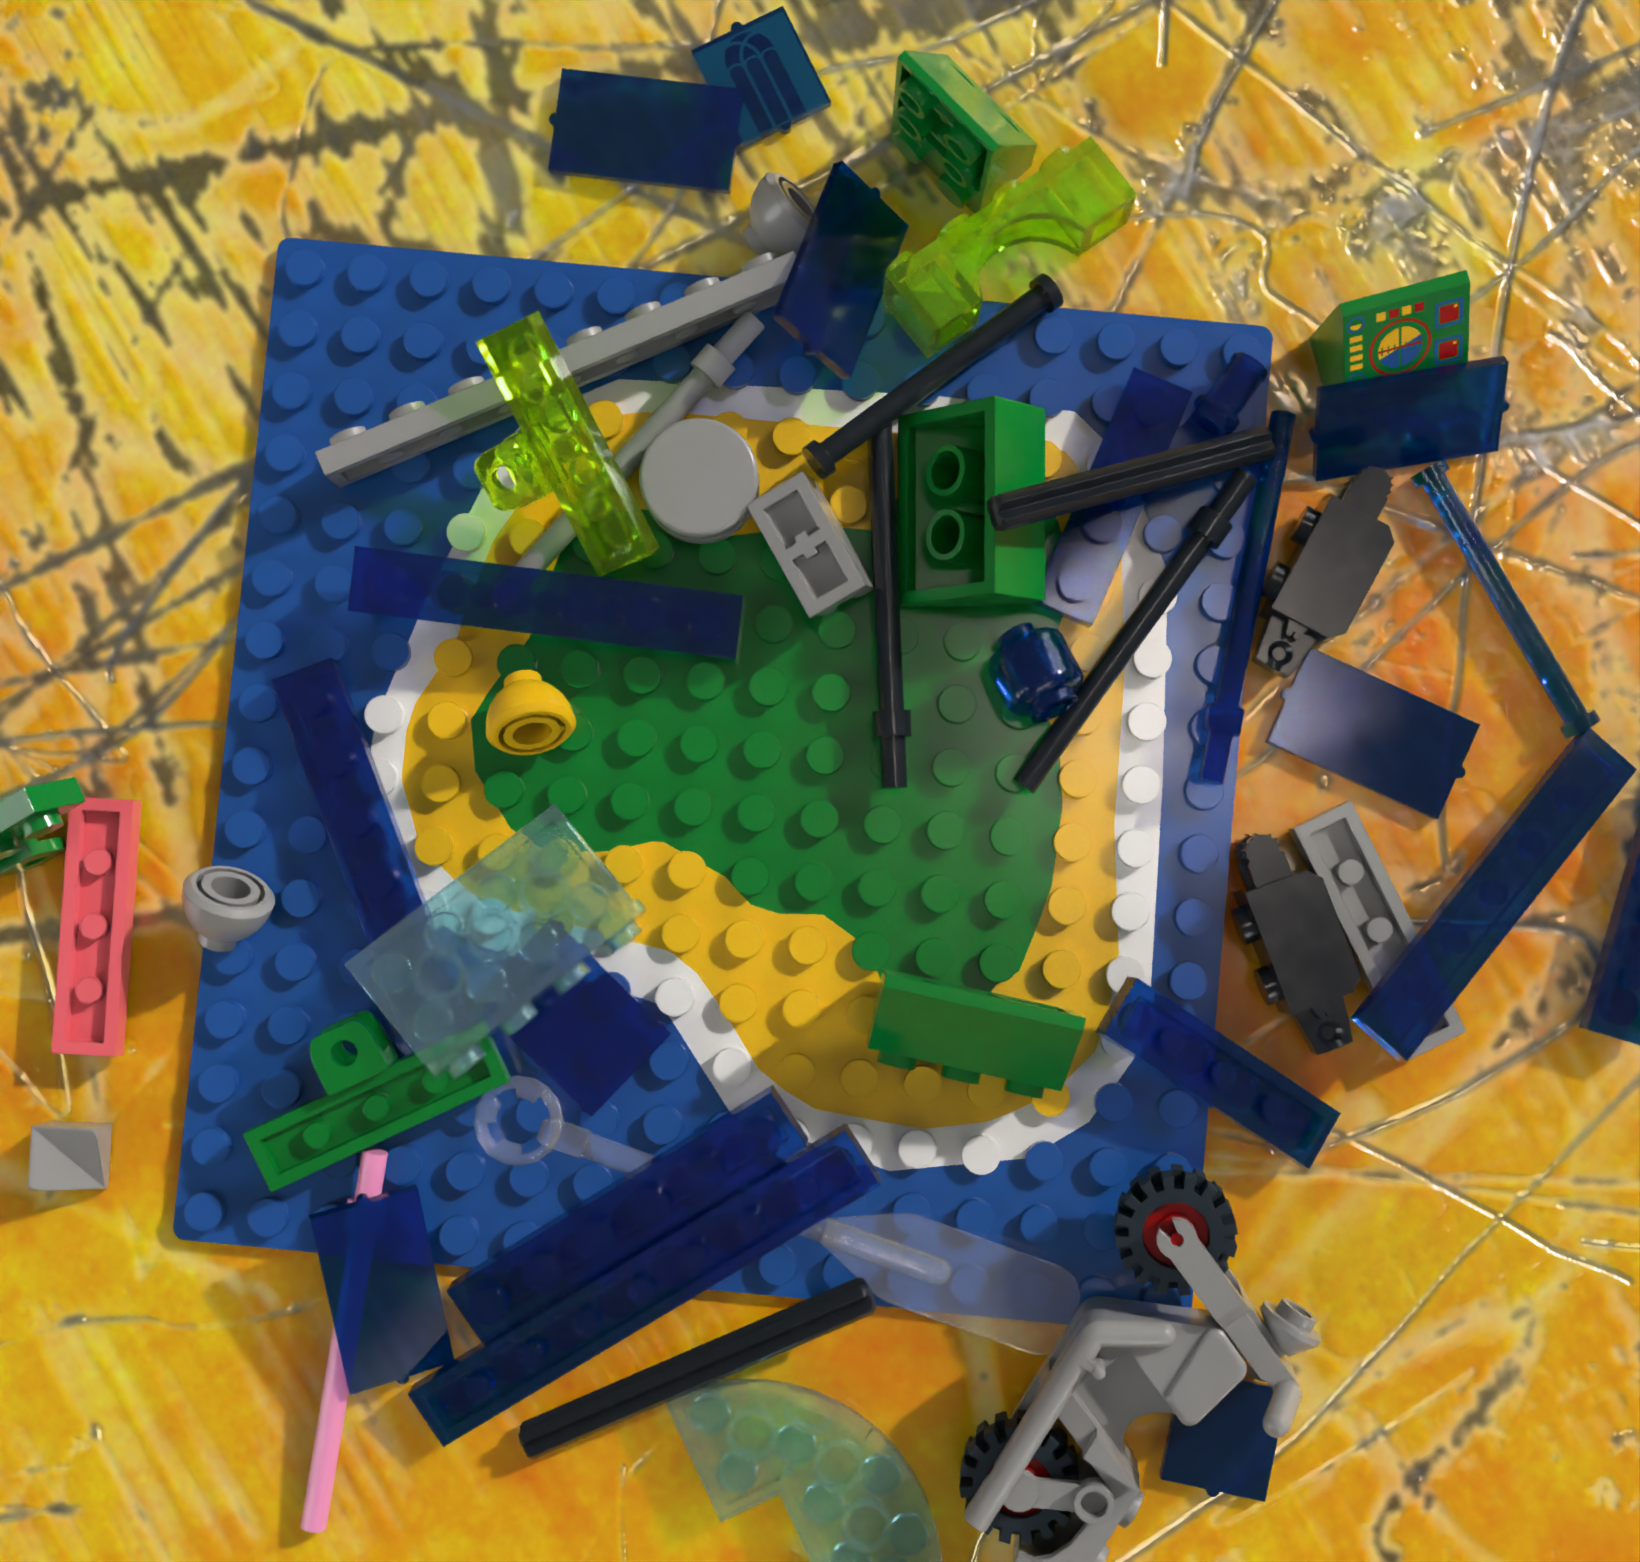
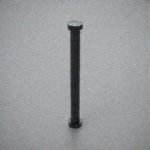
(1042, 296)

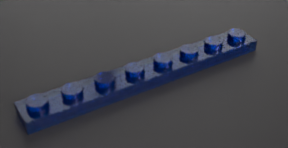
(646, 1284)

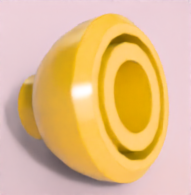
(528, 715)

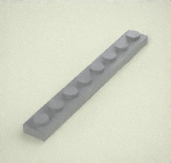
(588, 355)

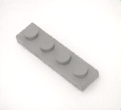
(1364, 900)

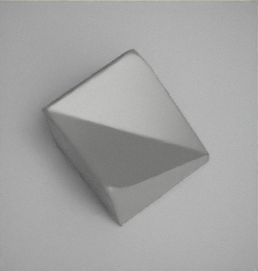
(69, 1156)

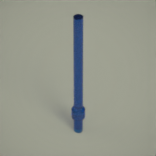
(1224, 716)

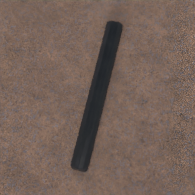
(1129, 478)

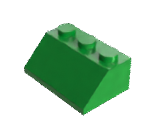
(946, 474)
(973, 1033)

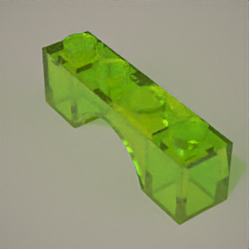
(1067, 203)

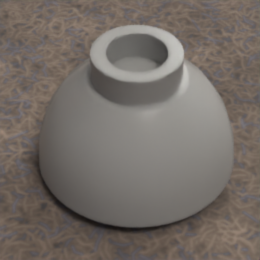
(777, 216)
(225, 905)

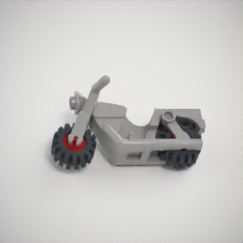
(1128, 1363)

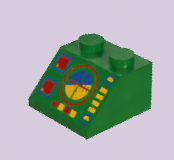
(1395, 331)

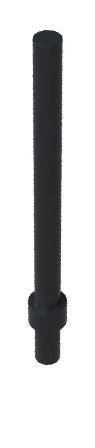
(1206, 531)
(891, 722)

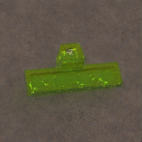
(558, 449)

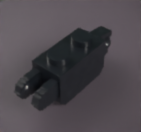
(1327, 573)
(1296, 941)

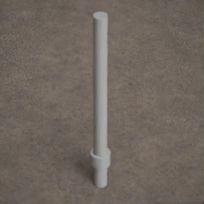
(710, 368)

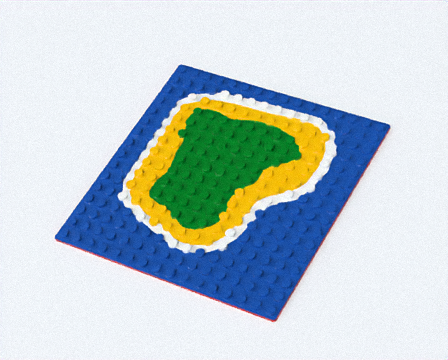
(724, 786)

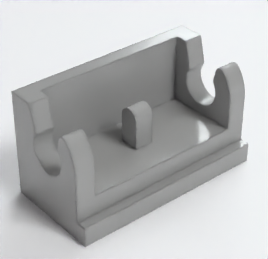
(810, 545)

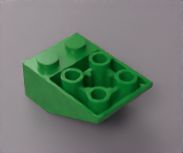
(956, 130)

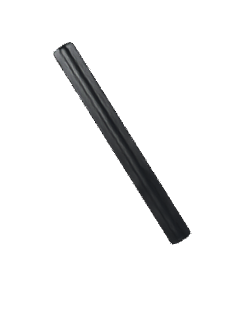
(697, 1368)

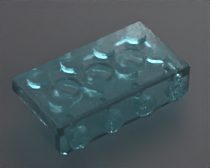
(496, 944)

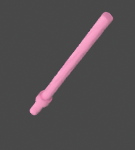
(335, 1389)

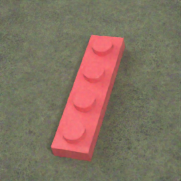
(96, 927)

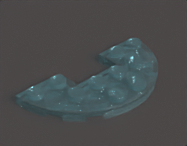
(827, 1462)

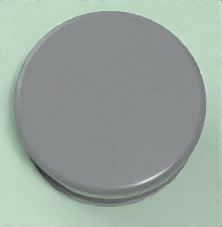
(699, 480)

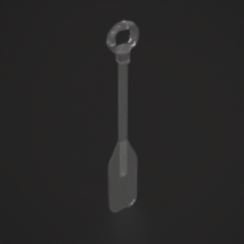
(898, 1254)

